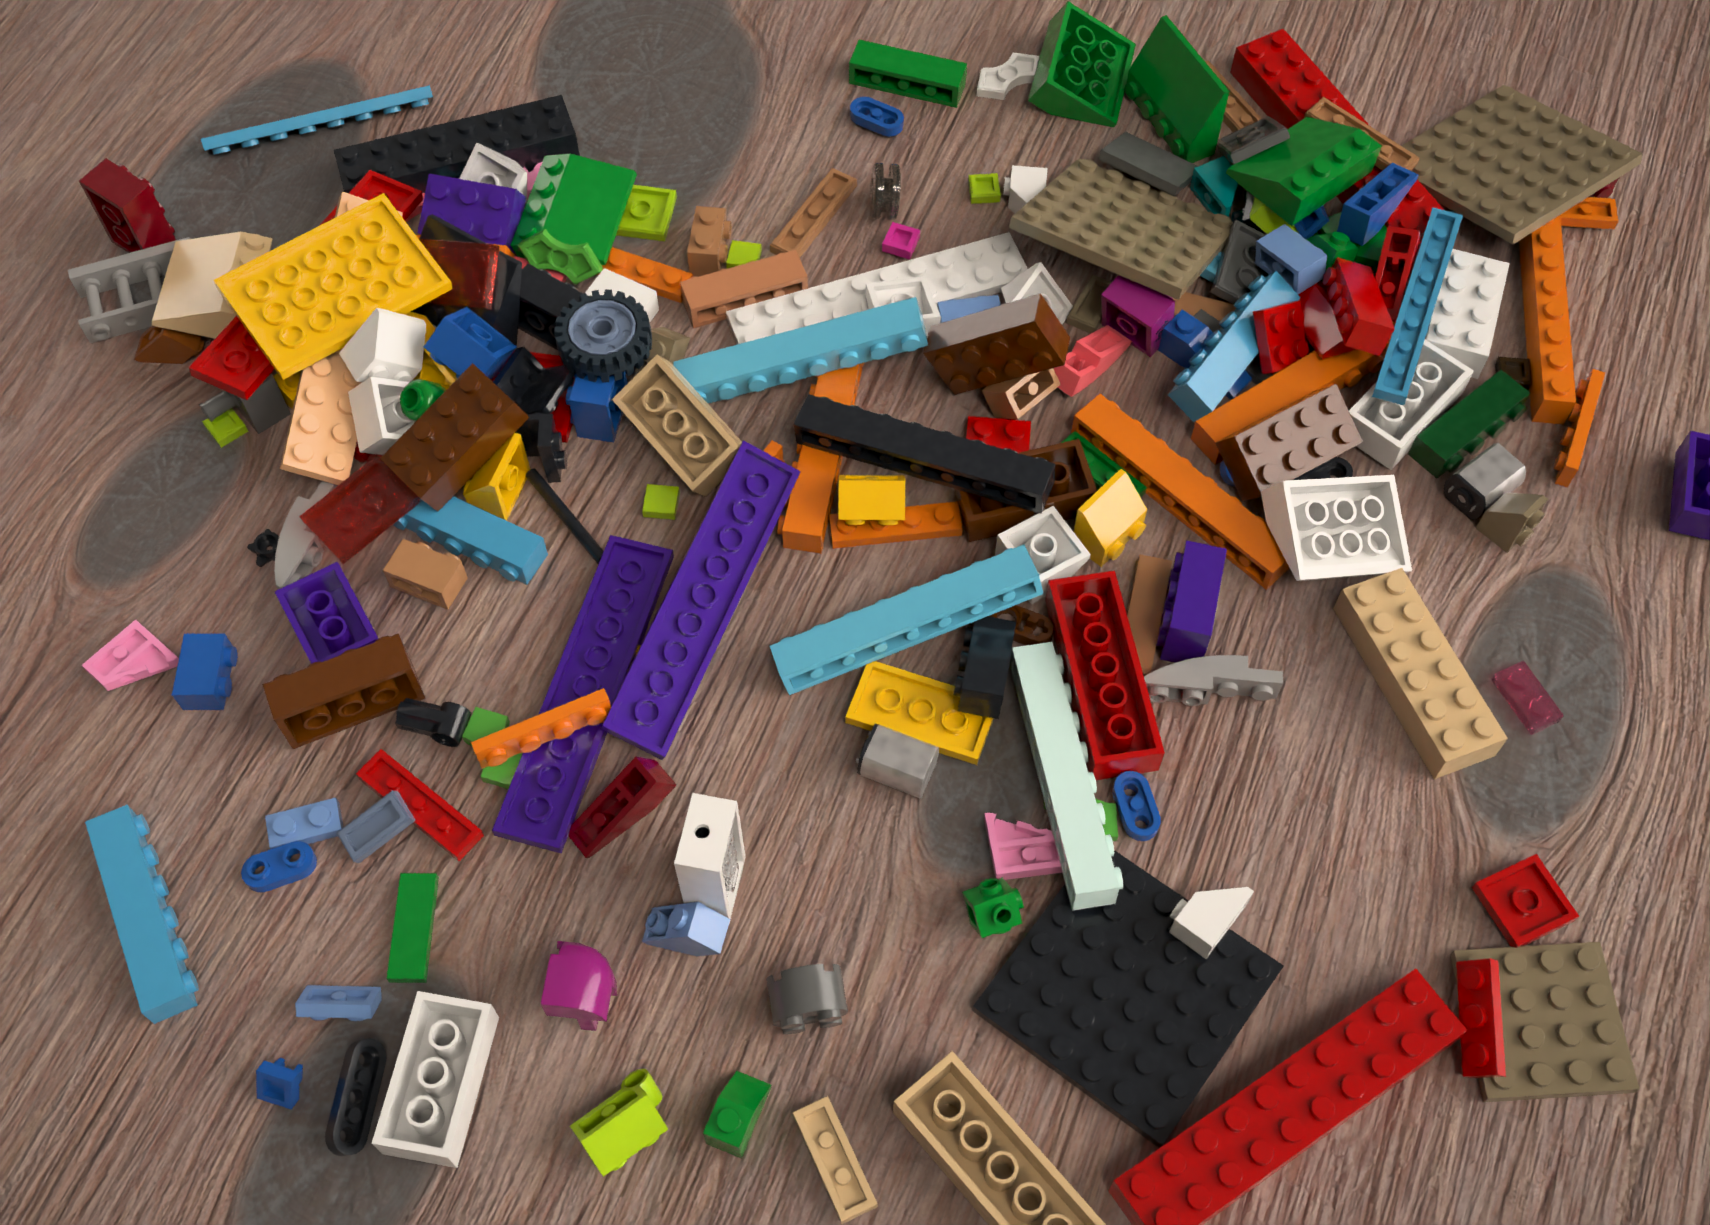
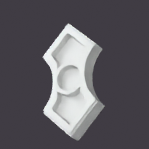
(999, 80)

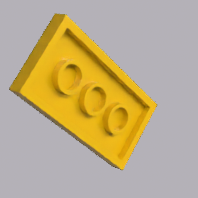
(918, 709)

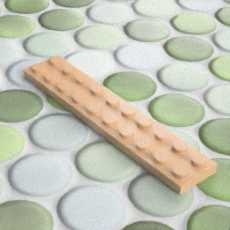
(322, 424)

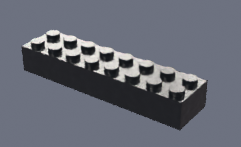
(517, 132)

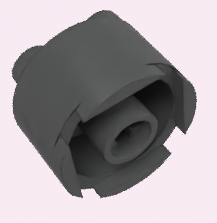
(807, 997)

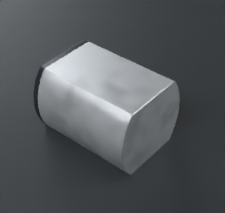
(1484, 481)
(897, 760)

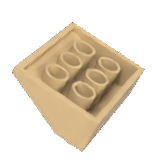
(189, 295)

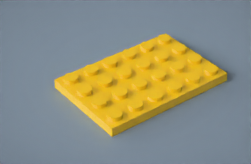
(328, 281)

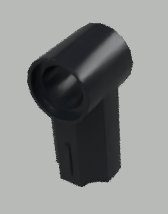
(442, 723)

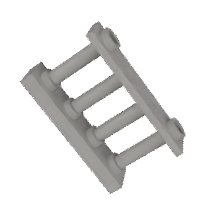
(120, 274)

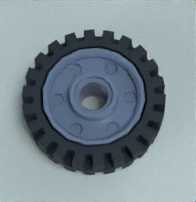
(603, 335)

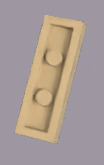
(835, 1160)

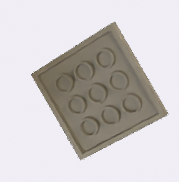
(1557, 1024)

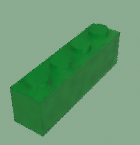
(907, 73)

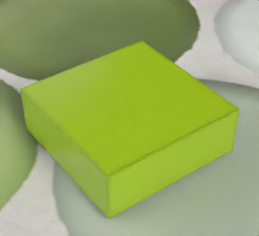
(984, 188)
(742, 253)
(225, 427)
(661, 501)

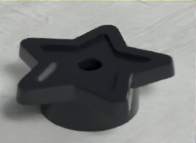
(260, 547)

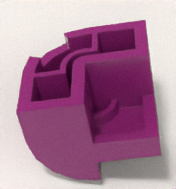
(578, 985)

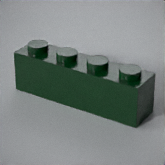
(1469, 424)

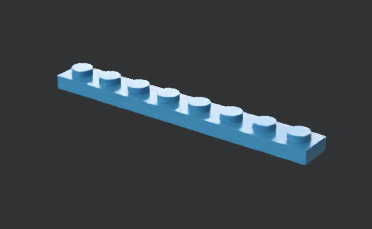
(306, 123)
(1417, 307)

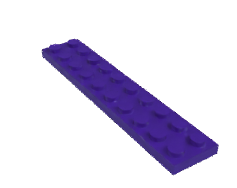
(700, 601)
(597, 656)

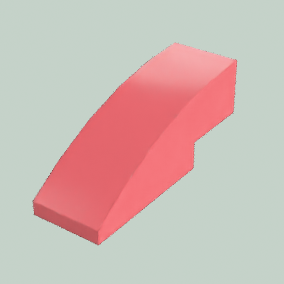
(1090, 359)

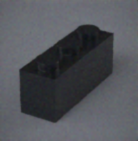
(985, 666)

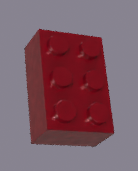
(126, 207)

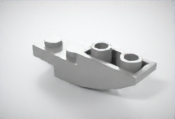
(297, 546)
(1197, 678)

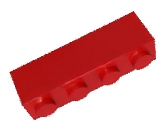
(1358, 306)

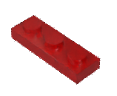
(1482, 1017)

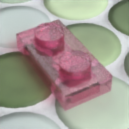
(1527, 697)

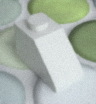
(1024, 185)
(1208, 917)

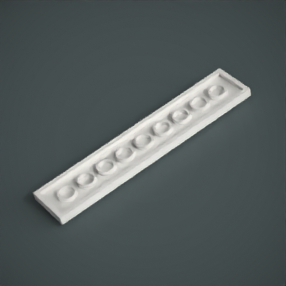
(951, 274)

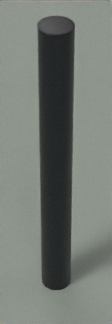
(565, 514)

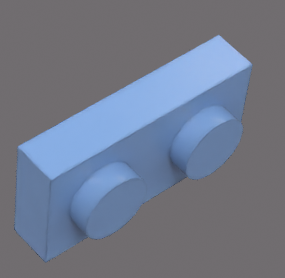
(305, 823)
(338, 1002)

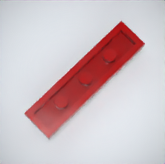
(431, 812)

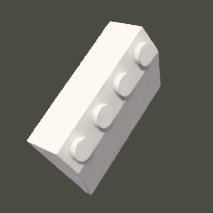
(1338, 526)

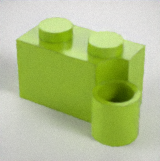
(622, 1123)

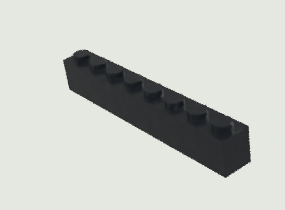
(925, 453)

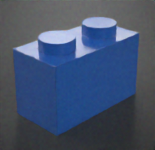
(204, 672)

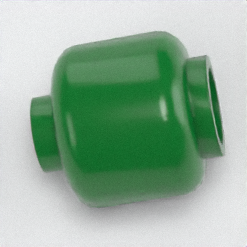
(418, 397)

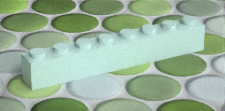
(1064, 777)

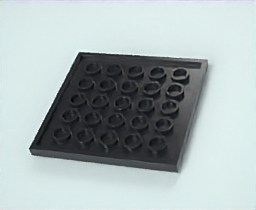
(1127, 1002)

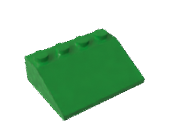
(1082, 68)
(1178, 93)
(1307, 168)
(577, 203)

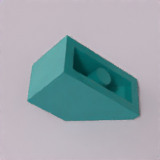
(1214, 186)

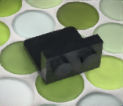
(532, 385)
(543, 440)

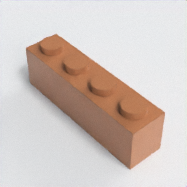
(713, 294)

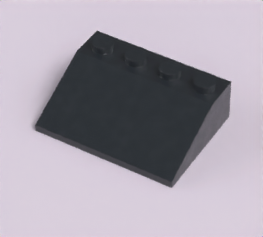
(507, 286)

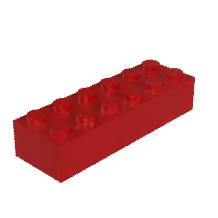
(1104, 675)

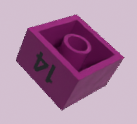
(1137, 313)

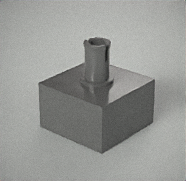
(261, 410)

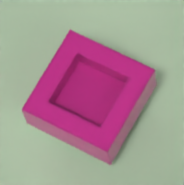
(901, 240)

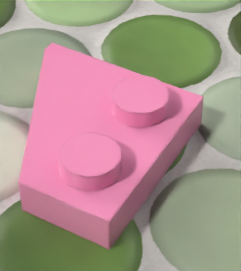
(129, 658)
(1020, 849)

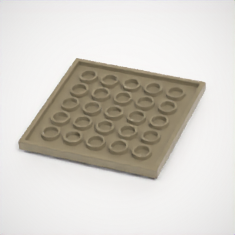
(1515, 162)
(1125, 227)

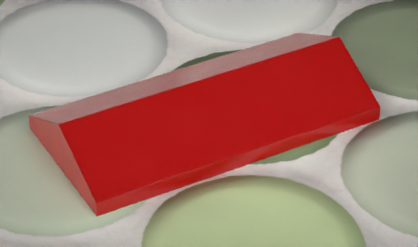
(1320, 323)

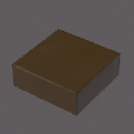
(1516, 368)

